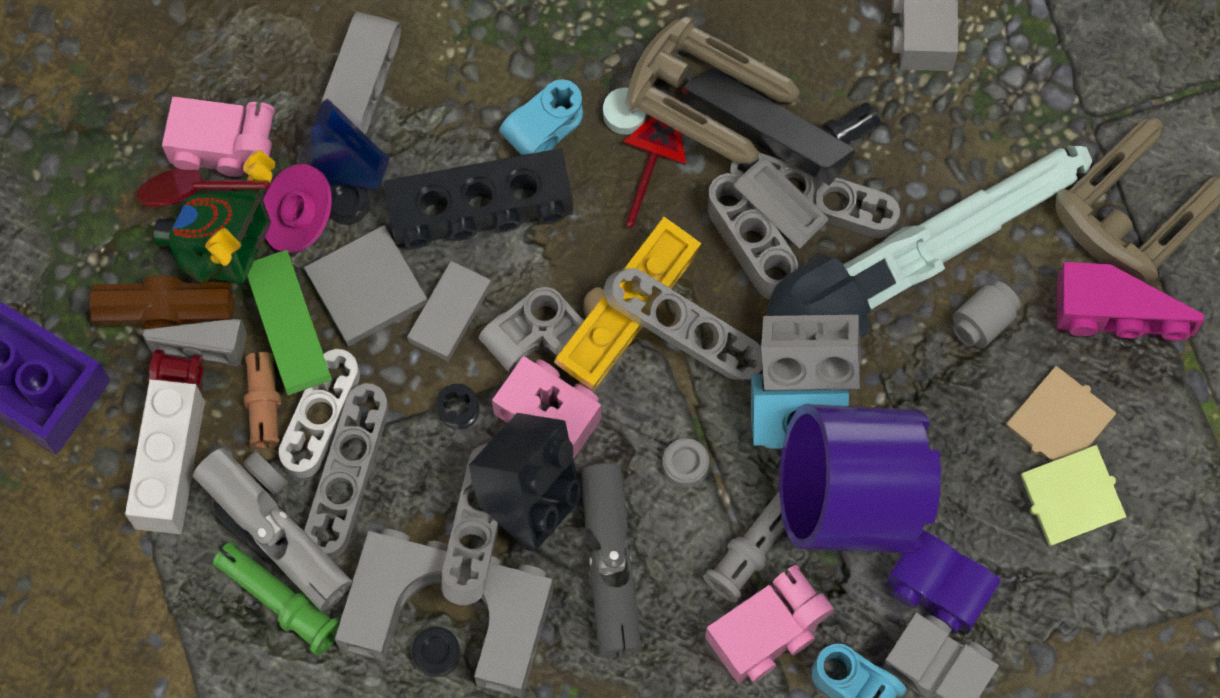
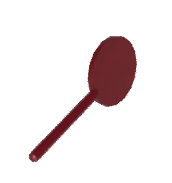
(179, 184)

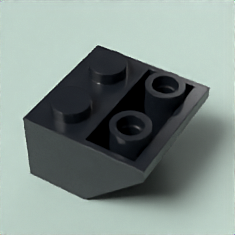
(527, 478)

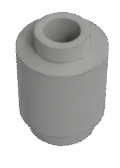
(986, 314)

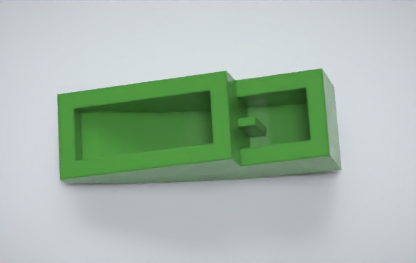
(288, 323)

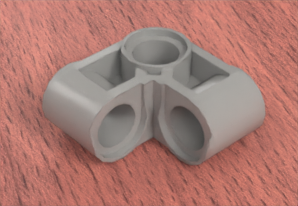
(520, 333)

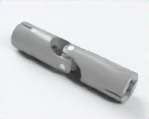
(259, 515)

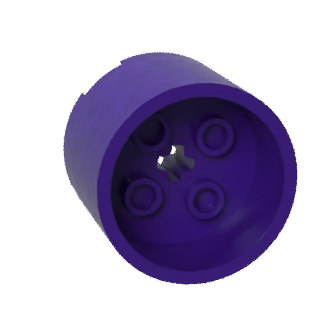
(858, 479)

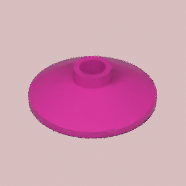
(297, 208)

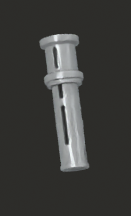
(747, 553)

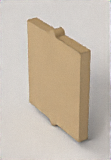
(1060, 417)

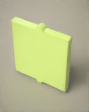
(1072, 495)

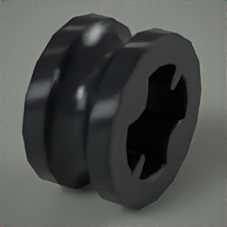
(451, 418)

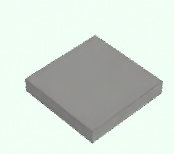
(366, 285)

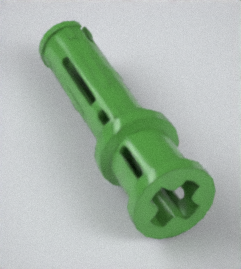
(293, 610)

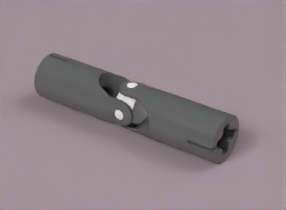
(606, 531)

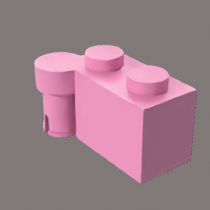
(215, 134)
(768, 626)

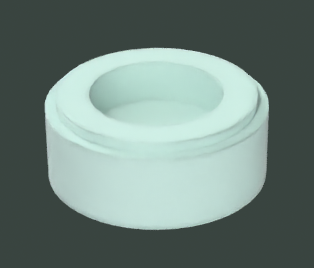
(618, 116)

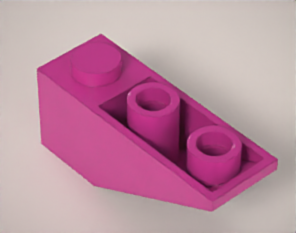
(1110, 300)

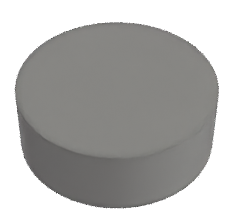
(685, 463)
(265, 472)

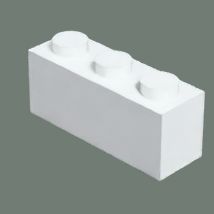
(165, 457)

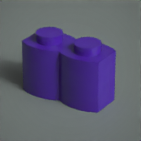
(943, 583)

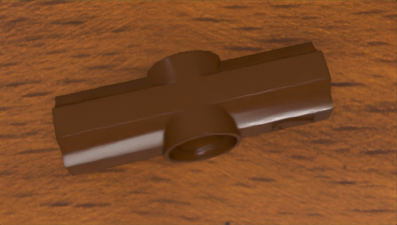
(160, 303)

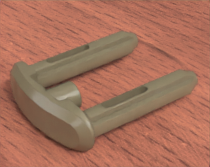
(660, 62)
(1104, 238)

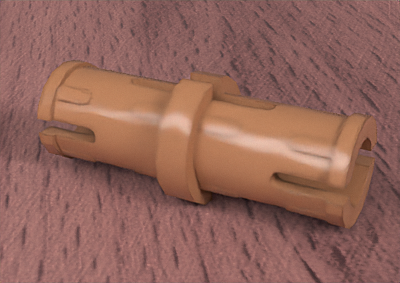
(262, 400)

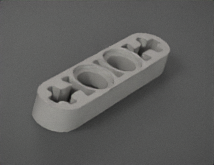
(817, 190)
(682, 329)
(352, 472)
(468, 522)

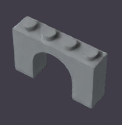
(396, 569)

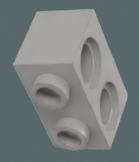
(811, 352)

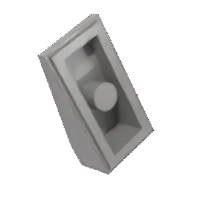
(216, 340)

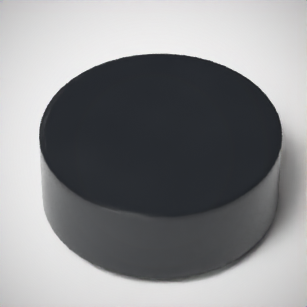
(348, 203)
(436, 652)

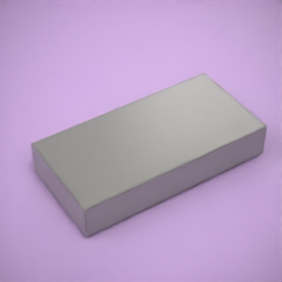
(781, 202)
(449, 311)

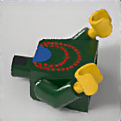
(221, 230)

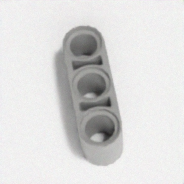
(363, 67)
(745, 217)

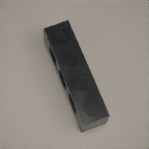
(456, 187)

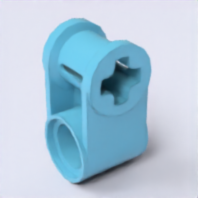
(541, 126)
(862, 676)

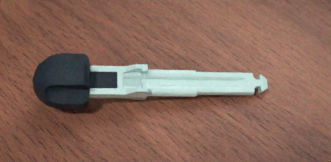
(919, 251)

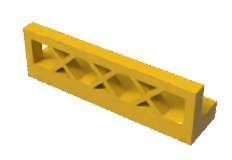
(608, 332)

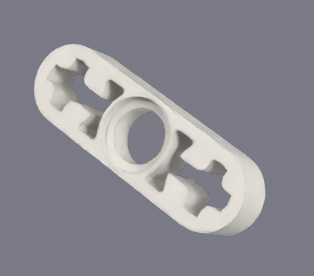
(317, 448)

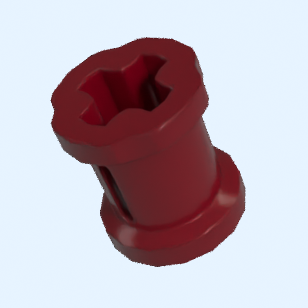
(177, 368)

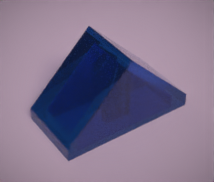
(344, 150)

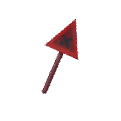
(660, 141)

